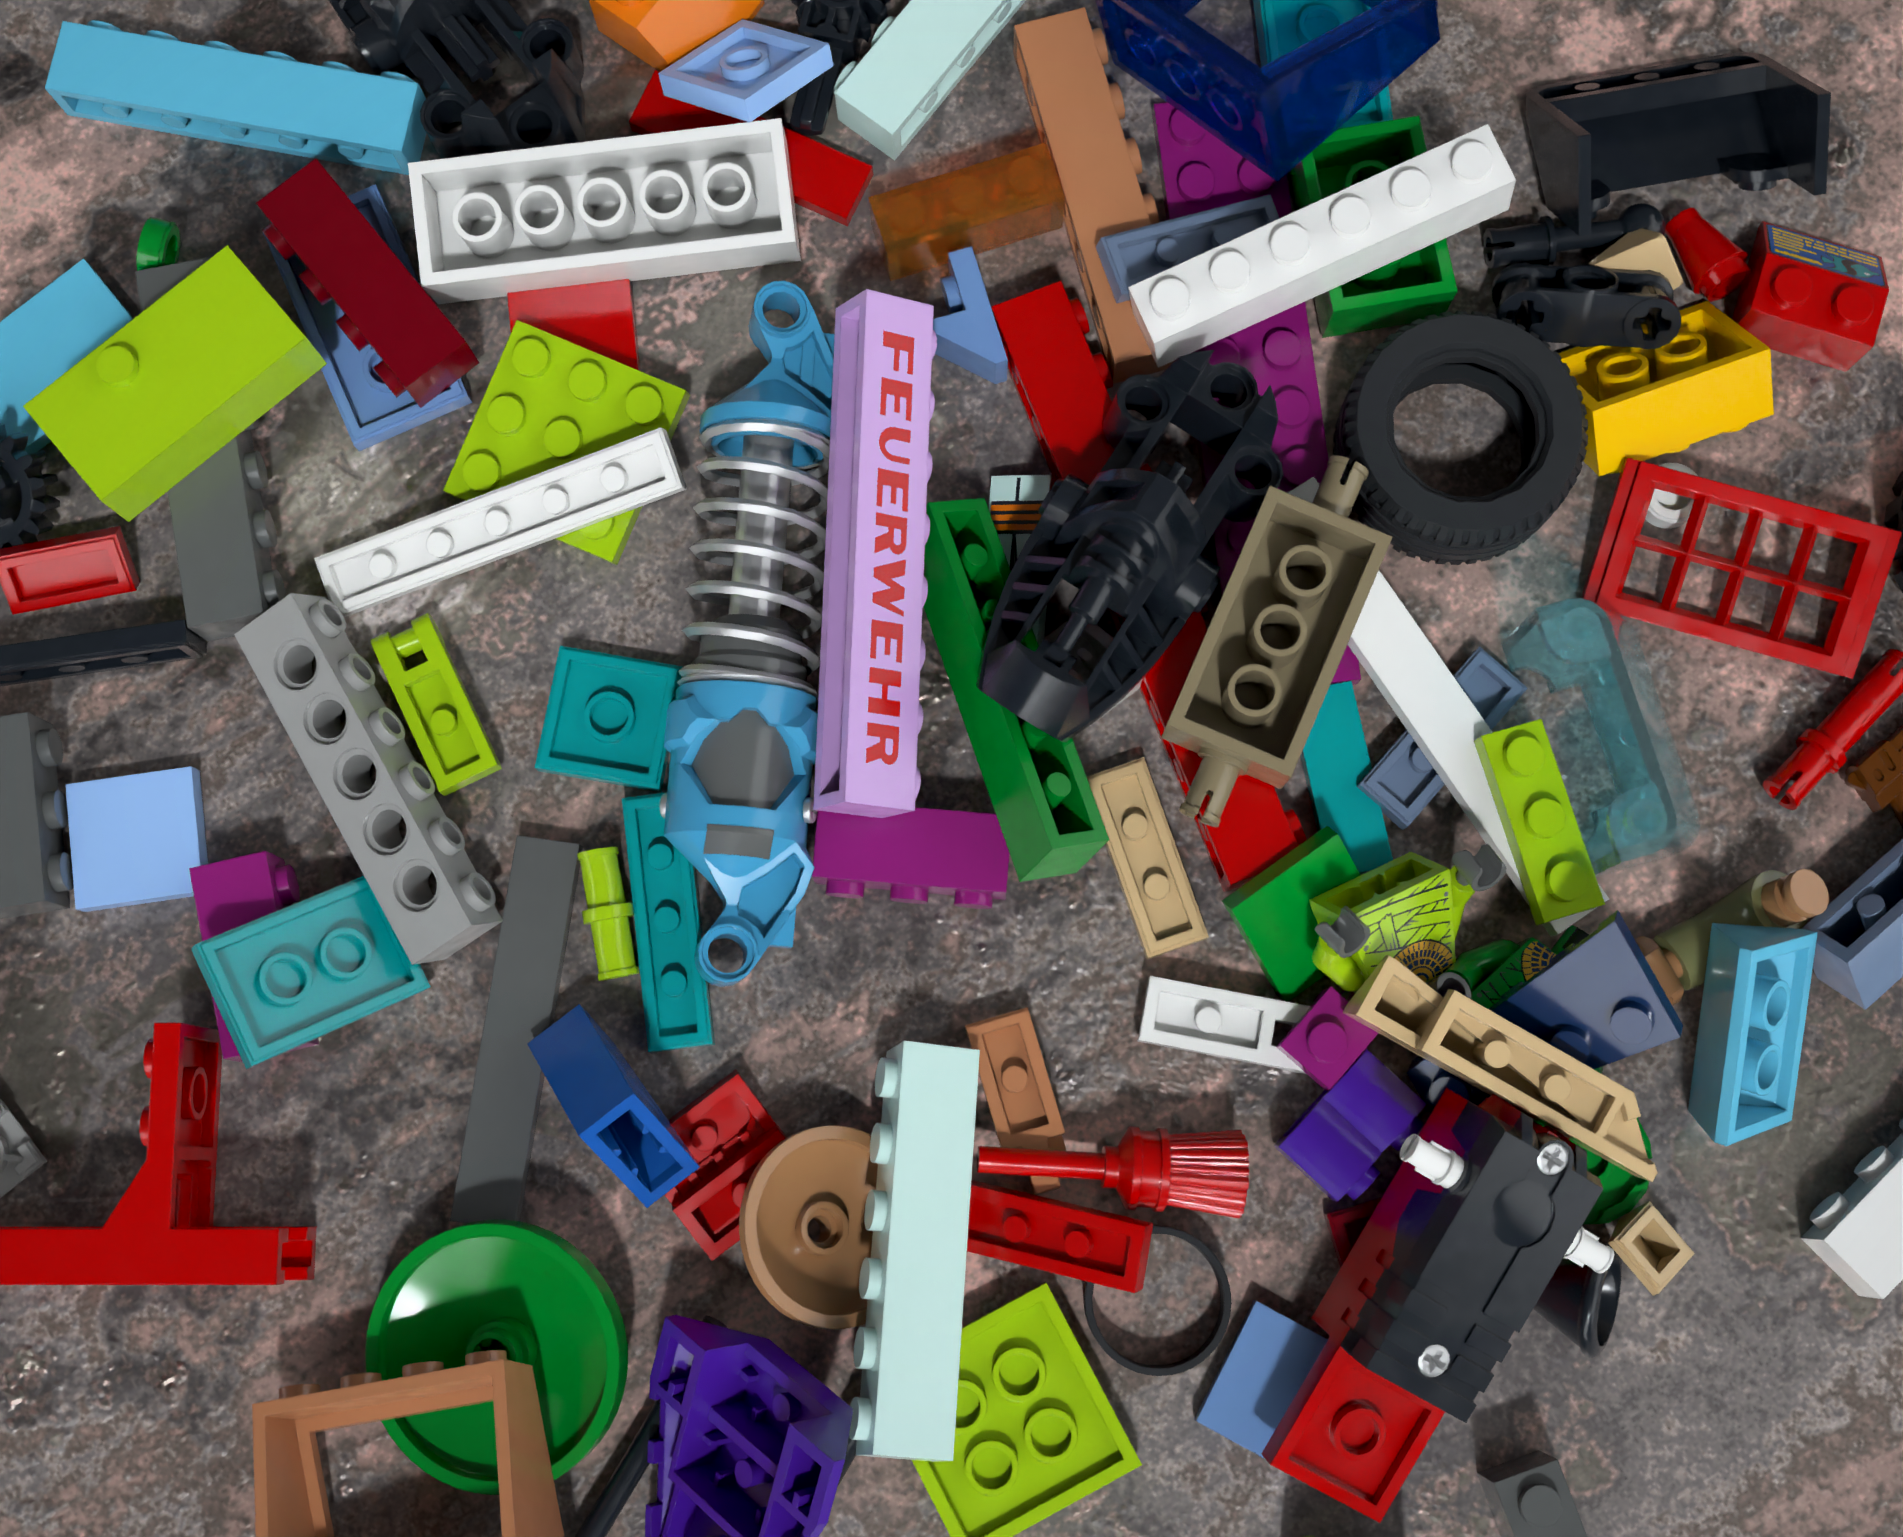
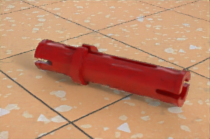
(1825, 747)

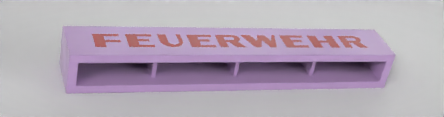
(875, 557)

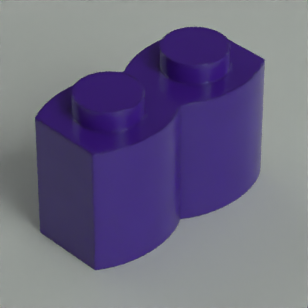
(1351, 1127)

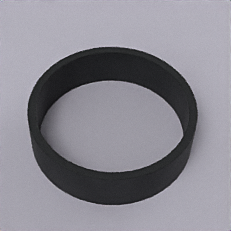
(1210, 1344)

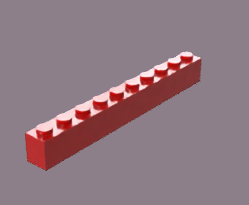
(1066, 407)

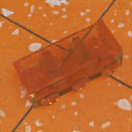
(968, 207)

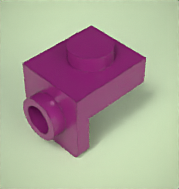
(1327, 1039)

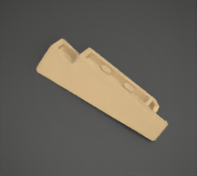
(1504, 1062)

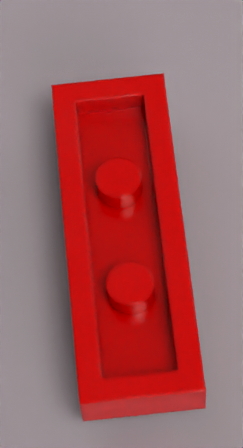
(1058, 1237)

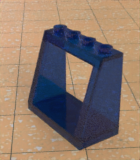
(1275, 110)

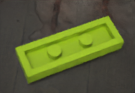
(1539, 822)

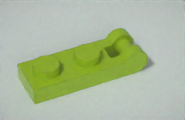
(436, 706)

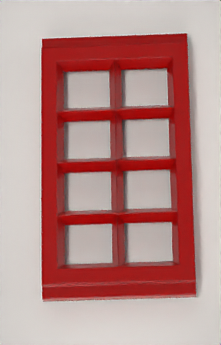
(1855, 602)

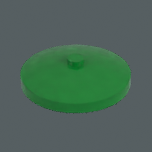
(511, 1292)

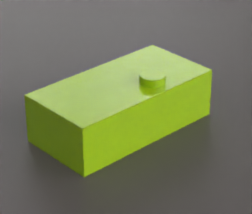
(175, 385)

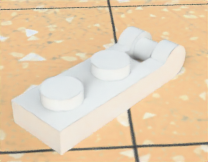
(1216, 1022)

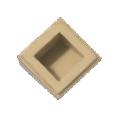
(1641, 252)
(1649, 1247)

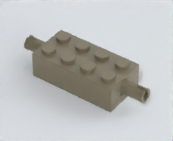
(1276, 639)

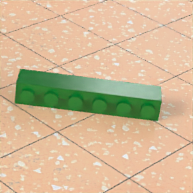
(1029, 775)

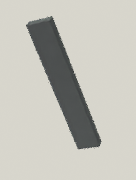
(518, 1009)

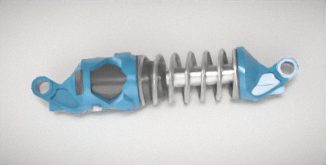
(744, 706)

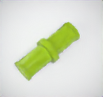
(607, 913)

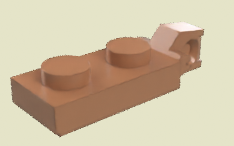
(1018, 1087)

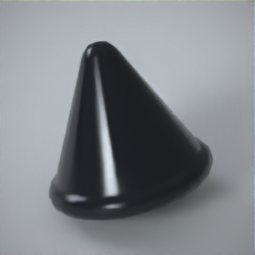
(1583, 1303)

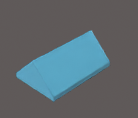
(1750, 1029)

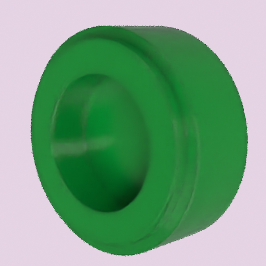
(158, 244)

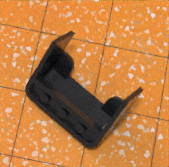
(1677, 124)

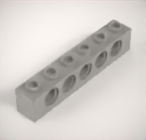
(310, 707)

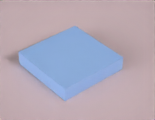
(746, 70)
(135, 837)

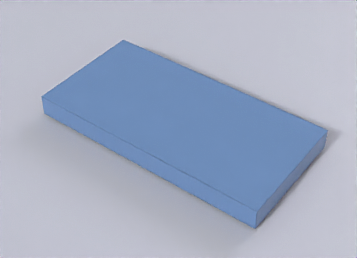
(360, 394)

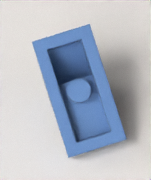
(970, 330)

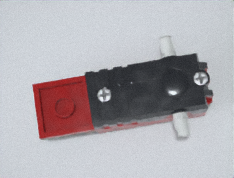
(1435, 1295)

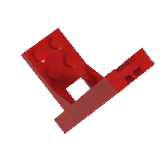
(166, 1216)

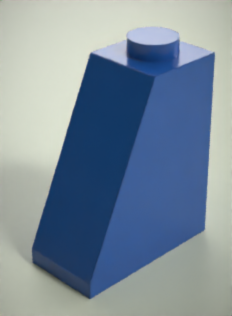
(611, 1106)

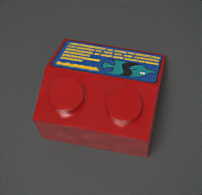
(1812, 297)

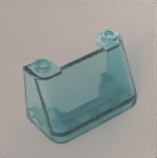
(1600, 651)

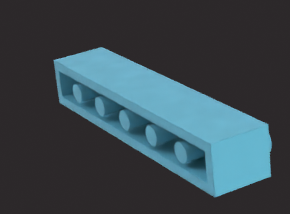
(237, 96)

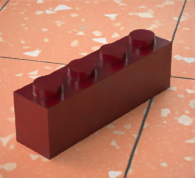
(367, 282)

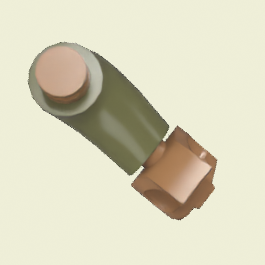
(1764, 900)

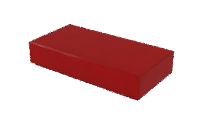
(67, 570)

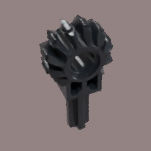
(844, 27)

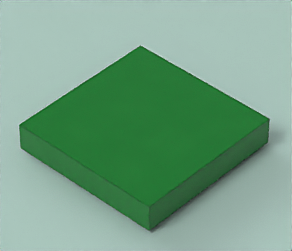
(1277, 913)

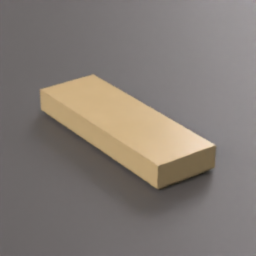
(1146, 859)

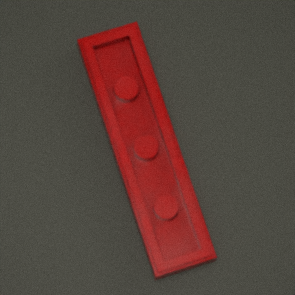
(820, 175)

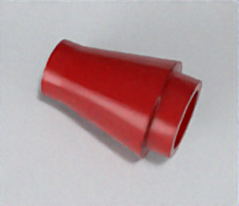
(1708, 257)

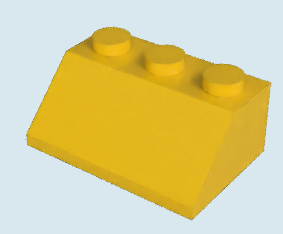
(1671, 396)

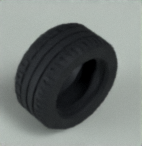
(1521, 378)

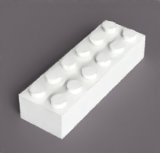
(604, 211)

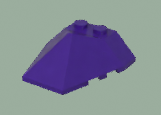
(742, 1437)

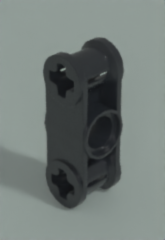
(1588, 305)

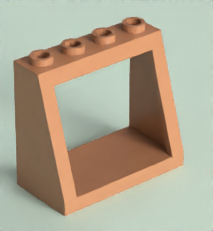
(287, 1458)

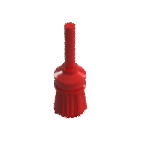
(1146, 1168)

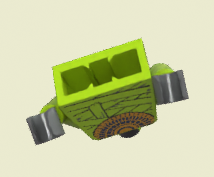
(1399, 911)

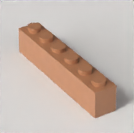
(1095, 164)

